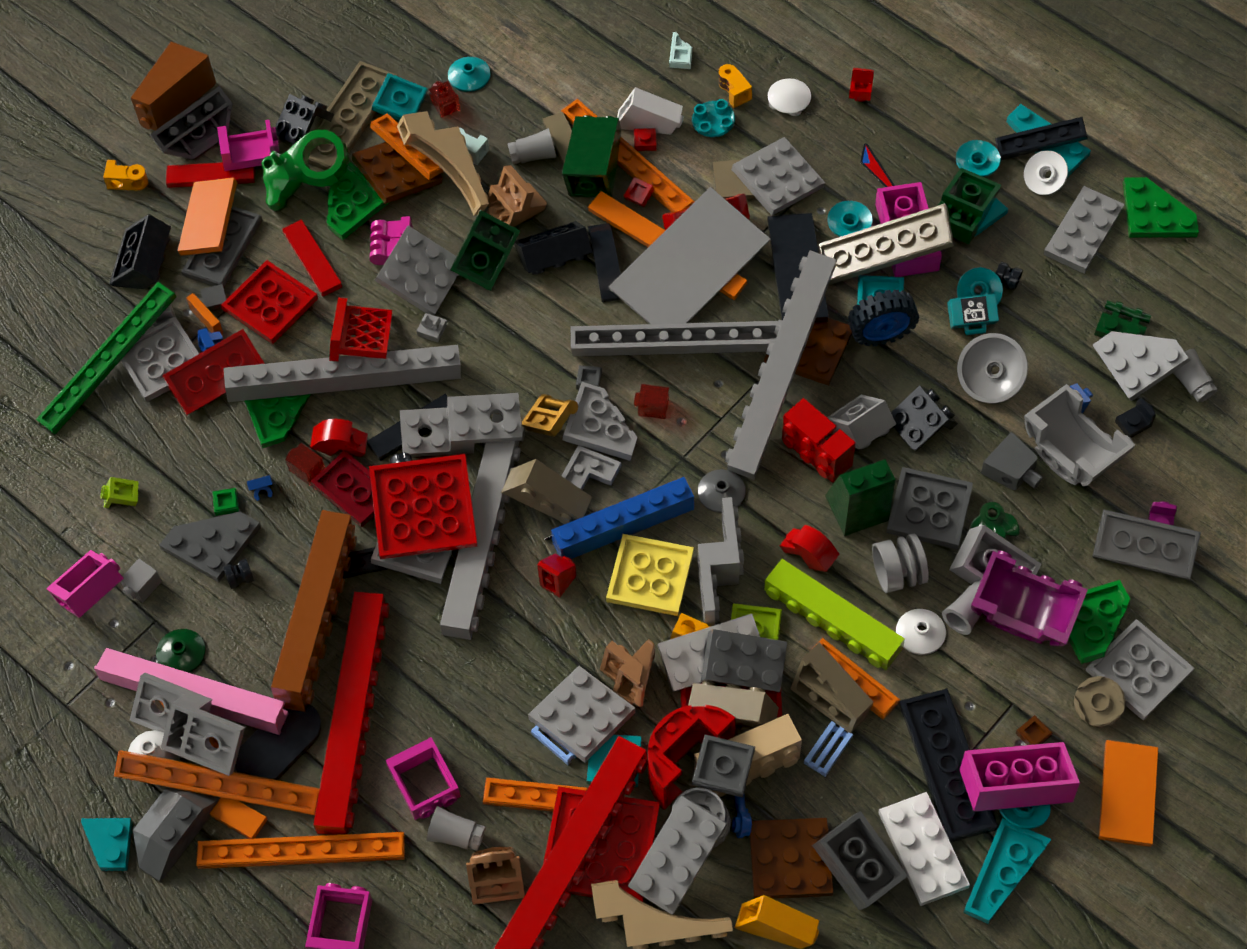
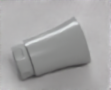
(532, 148)
(1196, 378)
(959, 614)
(455, 830)

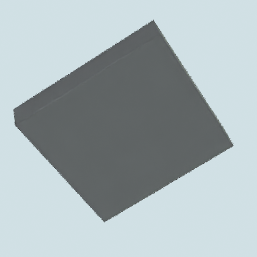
(723, 765)

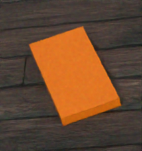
(207, 216)
(1128, 793)

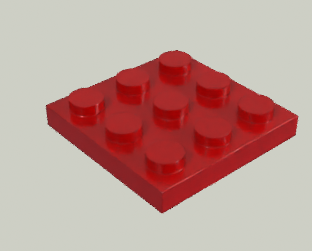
(269, 302)

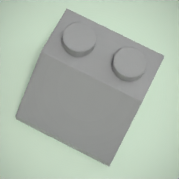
(863, 420)

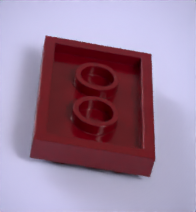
(348, 487)

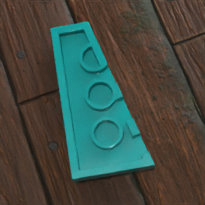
(1025, 119)

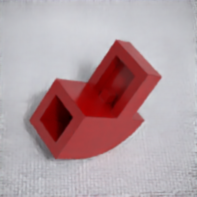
(338, 435)
(812, 546)

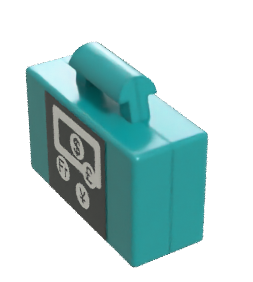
(973, 312)

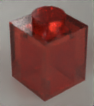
(652, 401)
(304, 463)

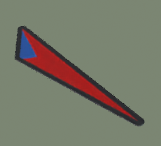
(872, 164)

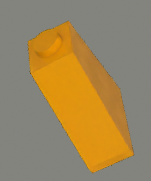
(777, 922)

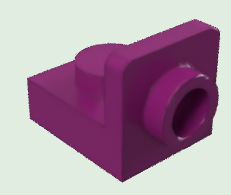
(1162, 512)

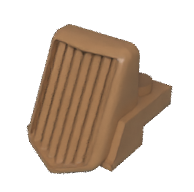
(514, 199)
(629, 671)
(495, 875)

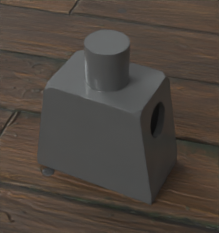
(1012, 464)

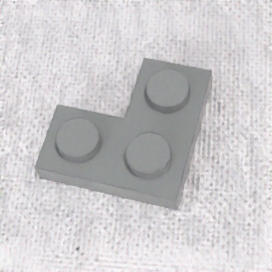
(590, 464)

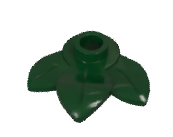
(1001, 524)

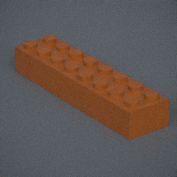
(313, 611)

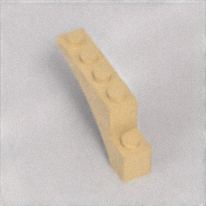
(448, 151)
(650, 925)

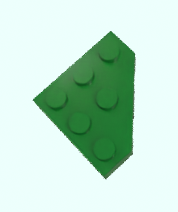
(351, 203)
(1155, 212)
(275, 417)
(1098, 620)

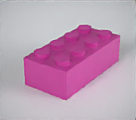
(899, 202)
(1019, 776)

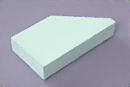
(680, 53)

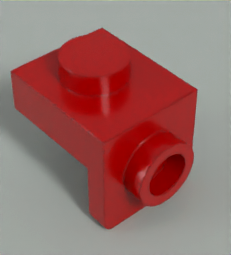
(861, 84)

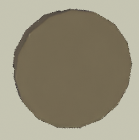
(1099, 701)

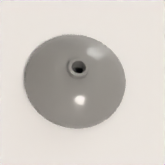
(977, 363)

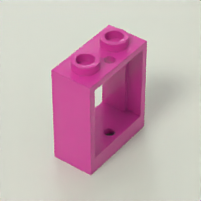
(85, 583)
(412, 758)
(335, 893)

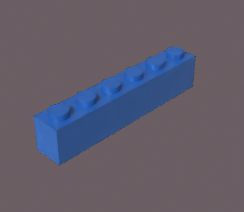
(623, 518)

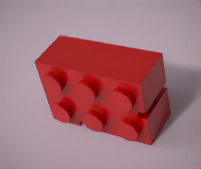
(805, 432)

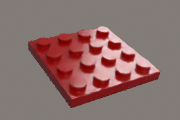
(422, 506)
(622, 848)

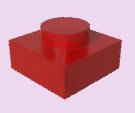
(645, 139)
(639, 192)

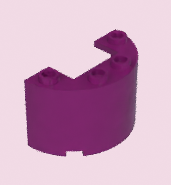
(1027, 603)

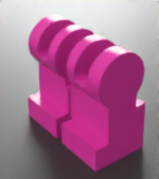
(385, 237)

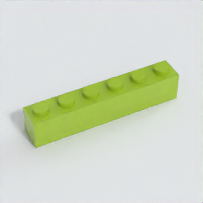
(834, 615)

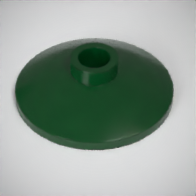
(185, 659)

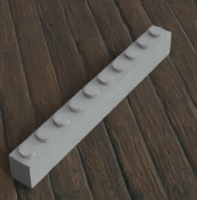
(672, 338)
(781, 365)
(349, 373)
(472, 563)

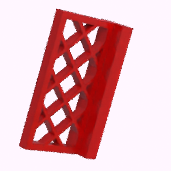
(344, 328)

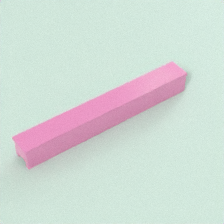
(227, 700)

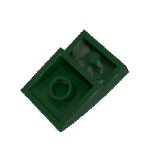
(968, 203)
(485, 250)

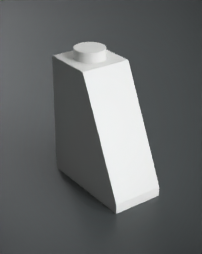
(649, 111)

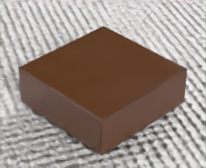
(1033, 732)

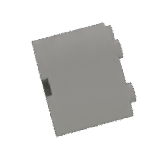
(1072, 441)

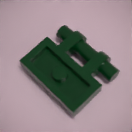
(1113, 323)

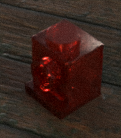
(442, 94)

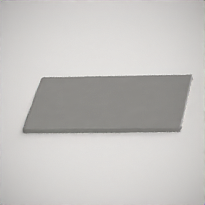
(690, 261)

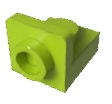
(120, 492)

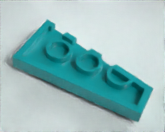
(1006, 864)

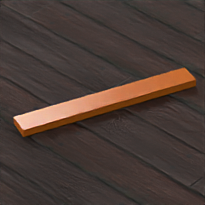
(638, 166)
(644, 231)
(211, 782)
(301, 850)

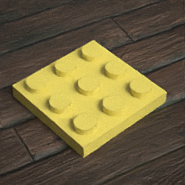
(650, 574)

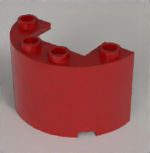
(677, 736)

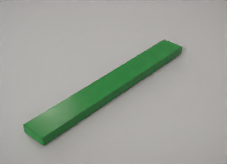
(106, 358)

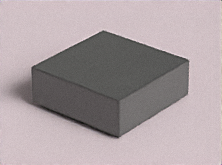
(213, 297)
(589, 375)

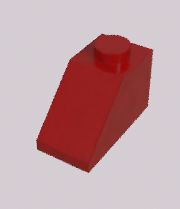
(556, 573)

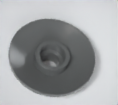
(712, 496)

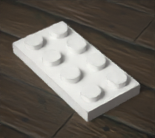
(923, 849)

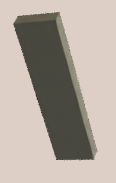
(560, 134)

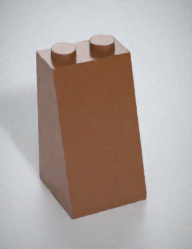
(172, 85)

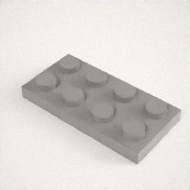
(1083, 229)
(685, 654)
(677, 854)

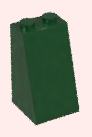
(592, 156)
(862, 497)

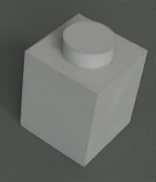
(140, 581)

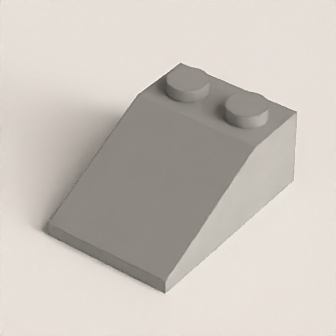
(976, 552)

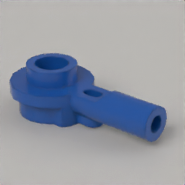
(742, 823)

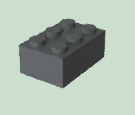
(744, 661)
(859, 860)

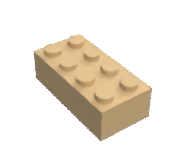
(775, 746)

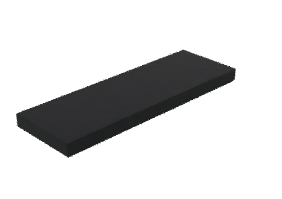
(790, 240)
(940, 751)

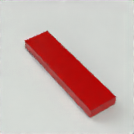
(188, 174)
(312, 258)

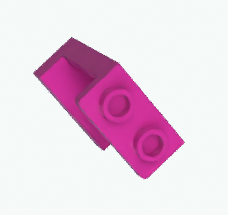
(248, 148)

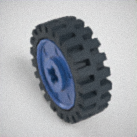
(883, 318)

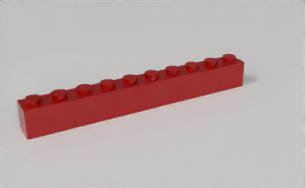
(350, 714)
(575, 847)

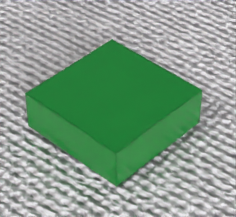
(225, 501)

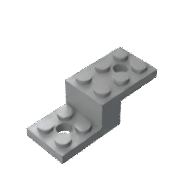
(461, 425)
(720, 562)
(187, 724)

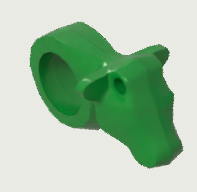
(288, 171)

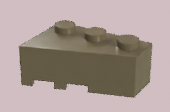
(546, 491)
(831, 689)
(749, 707)

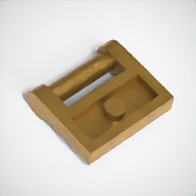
(547, 421)

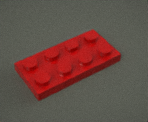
(202, 377)

